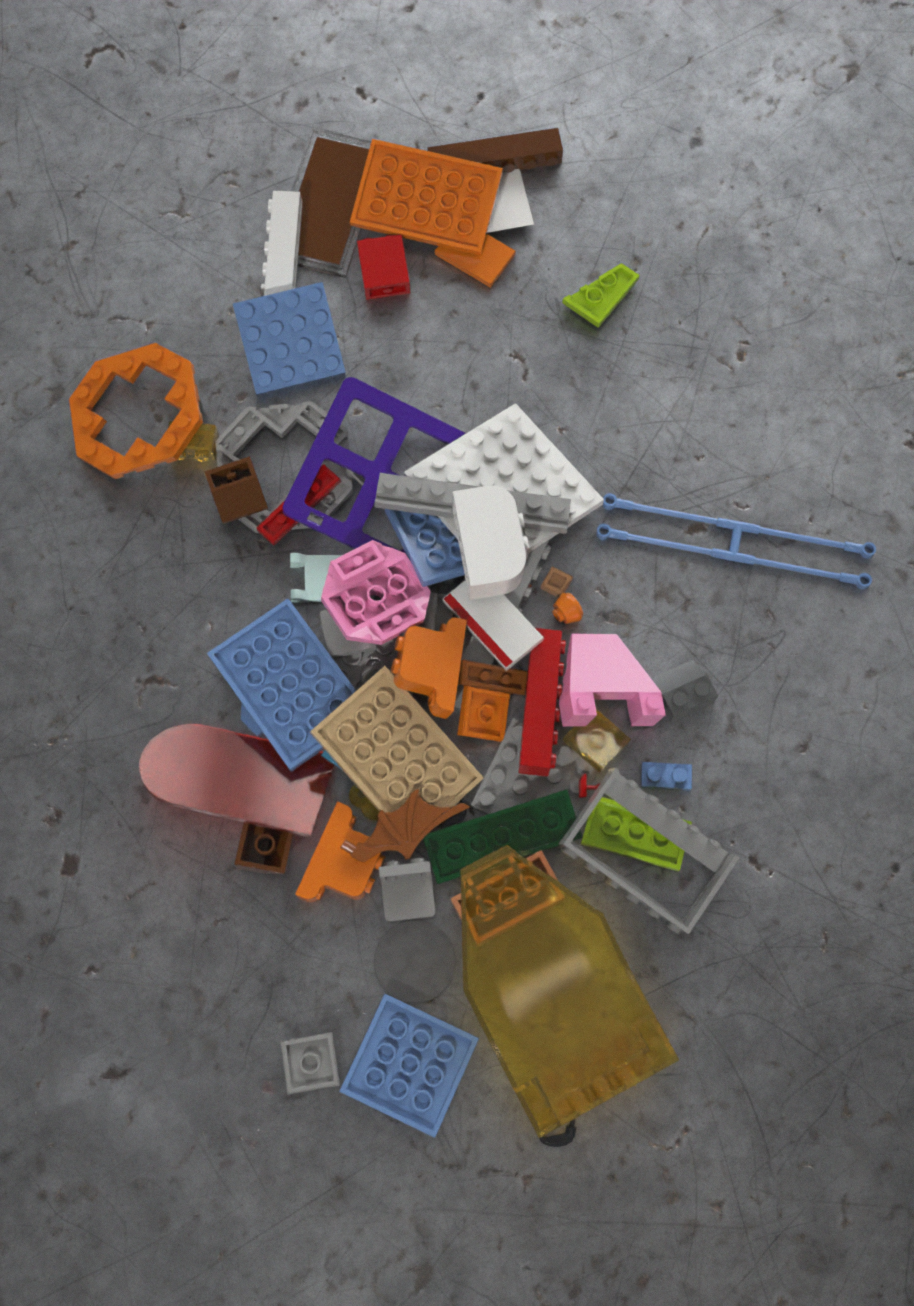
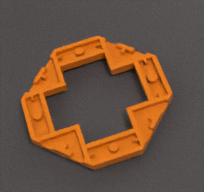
(141, 454)

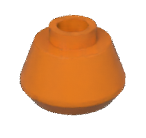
(567, 609)

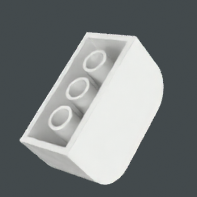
(489, 540)

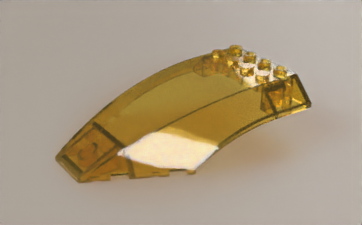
(553, 992)

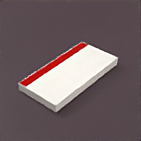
(495, 625)

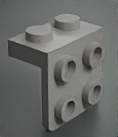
(407, 890)

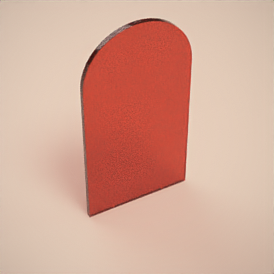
(234, 778)

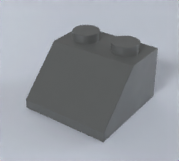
(685, 690)

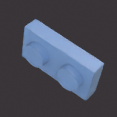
(666, 776)

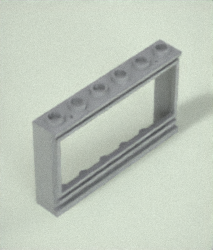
(669, 825)

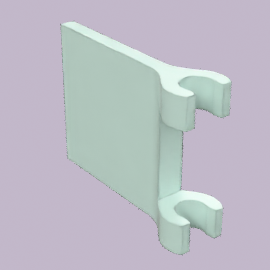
(316, 571)

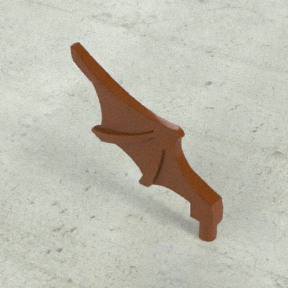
(402, 828)

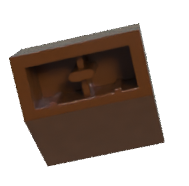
(236, 490)

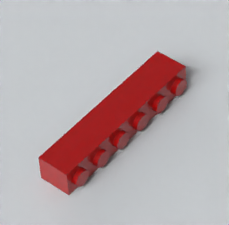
(540, 705)

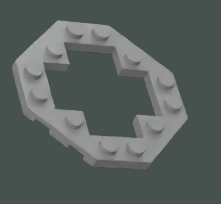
(281, 420)

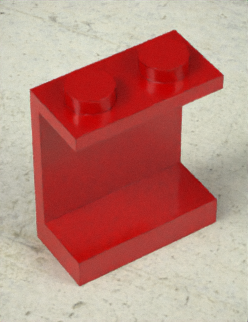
(383, 266)

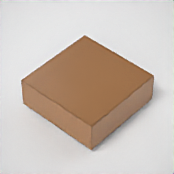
(556, 582)

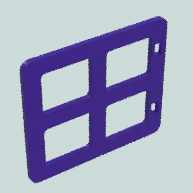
(325, 448)

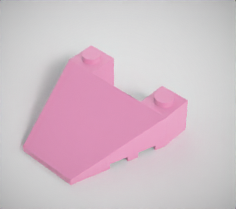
(606, 670)

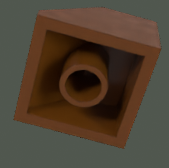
(263, 849)

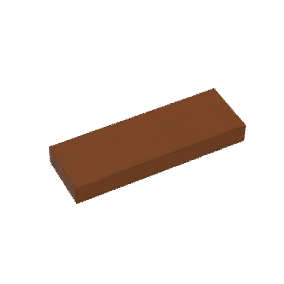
(492, 677)

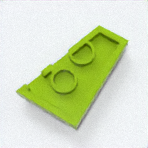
(602, 296)

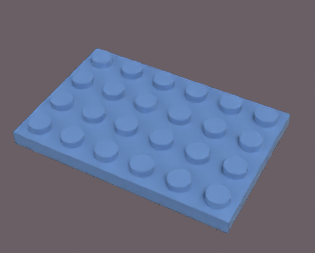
(283, 680)

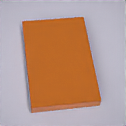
(483, 268)

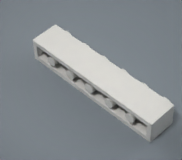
(283, 242)

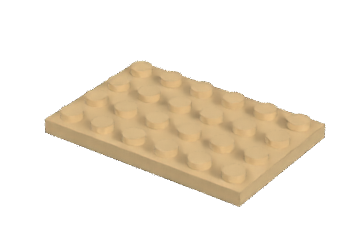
(394, 748)

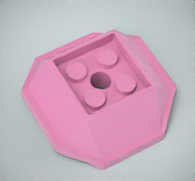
(376, 572)

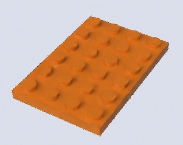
(426, 197)

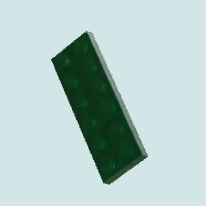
(523, 827)

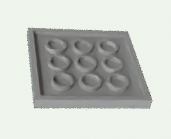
(506, 787)

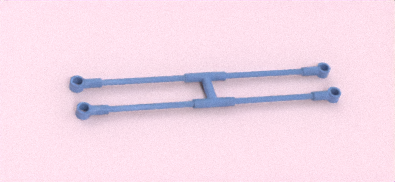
(737, 529)

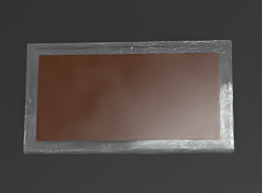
(328, 188)

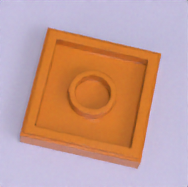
(483, 713)

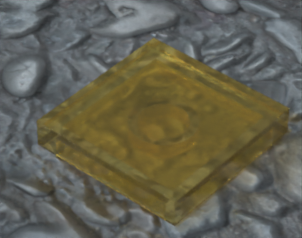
(597, 742)

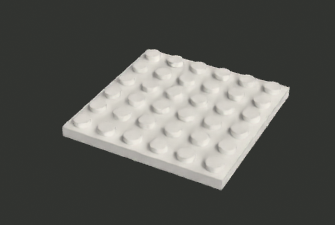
(514, 456)

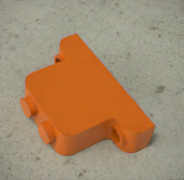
(431, 663)
(334, 867)

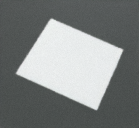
(511, 204)

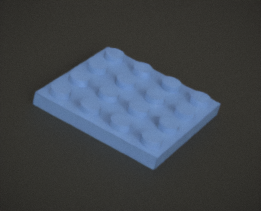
(289, 338)
(428, 546)
(409, 1065)

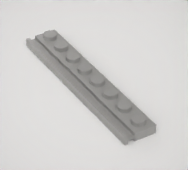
(435, 499)

